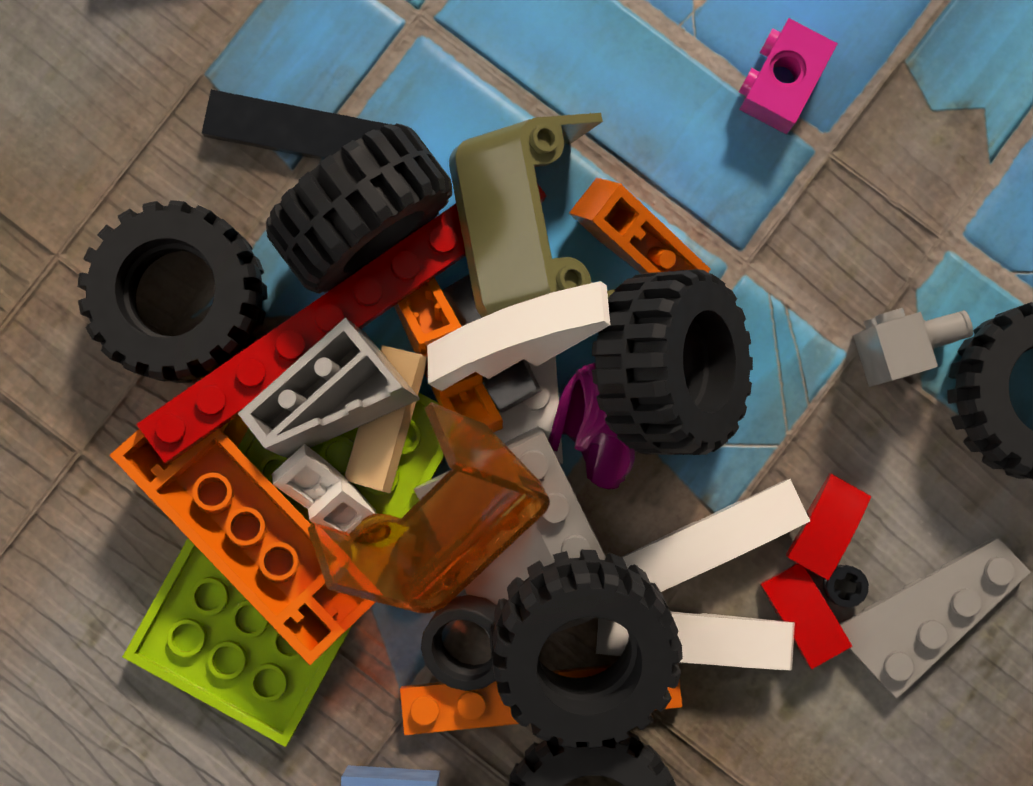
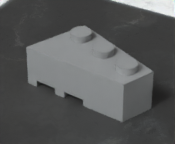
(327, 393)

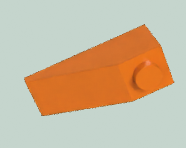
(632, 230)

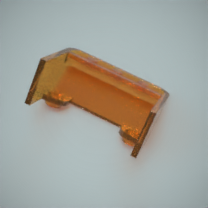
(447, 534)

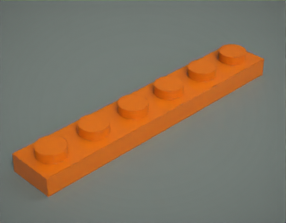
(443, 708)

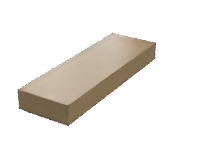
(381, 441)

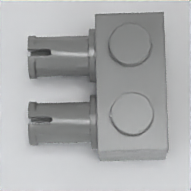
(904, 345)

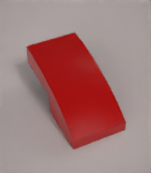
(832, 524)
(800, 601)

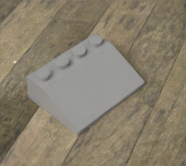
(557, 531)

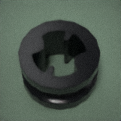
(851, 599)

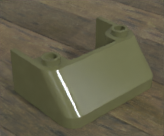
(504, 212)

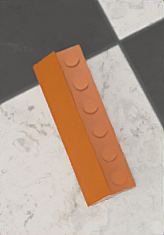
(247, 536)

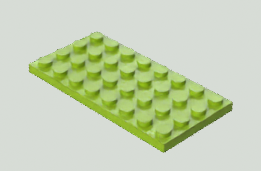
(219, 646)

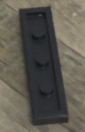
(280, 125)

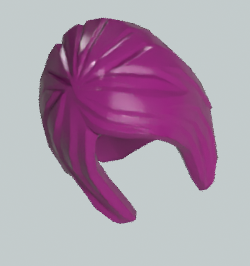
(584, 422)

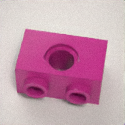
(805, 56)

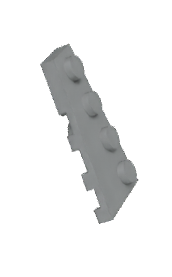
(921, 622)

